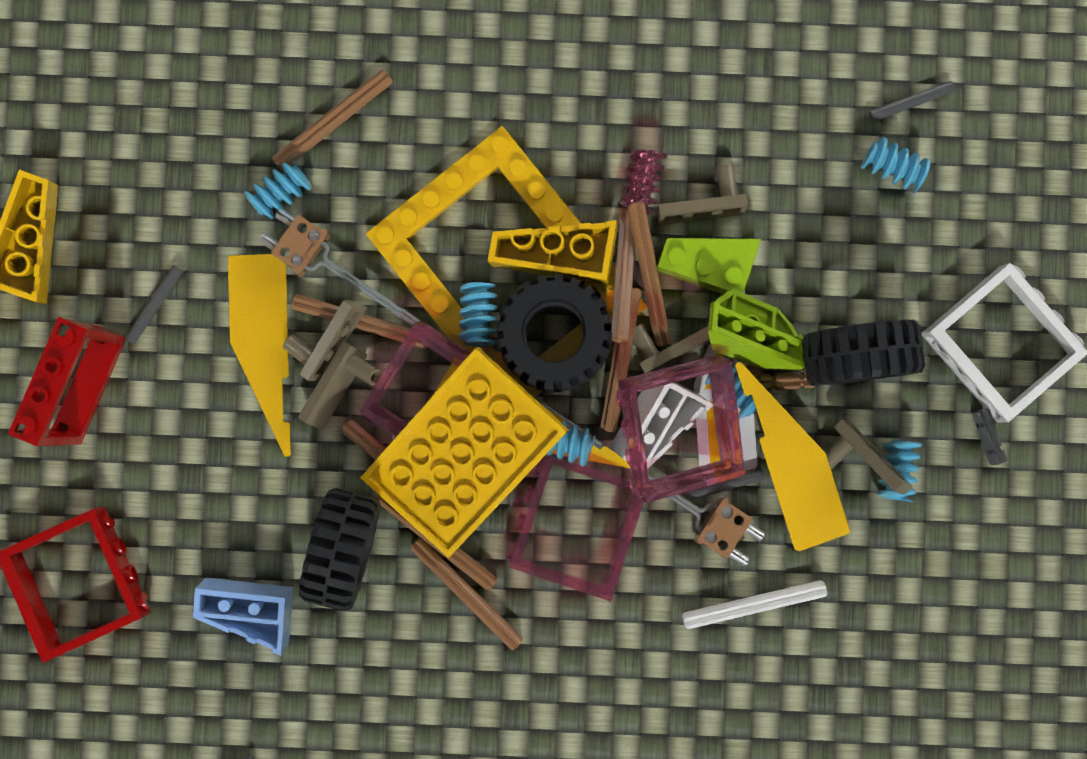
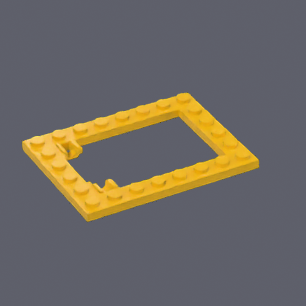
(393, 232)

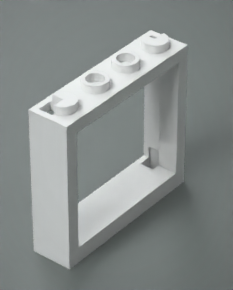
(967, 371)

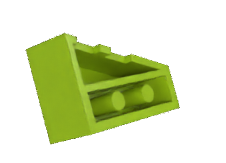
(709, 262)

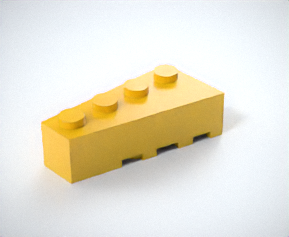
(28, 237)
(572, 251)

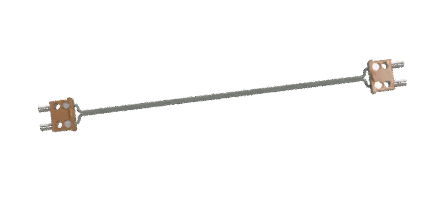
(305, 249)

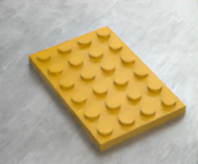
(464, 452)

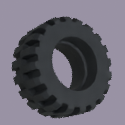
(554, 293)
(863, 352)
(339, 549)

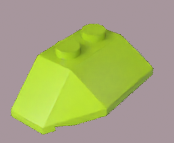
(754, 332)

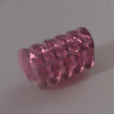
(641, 178)

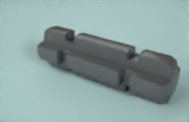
(989, 436)

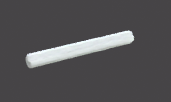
(754, 604)

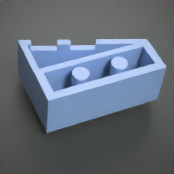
(247, 609)

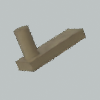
(725, 206)
(338, 330)
(659, 360)
(334, 383)
(852, 438)

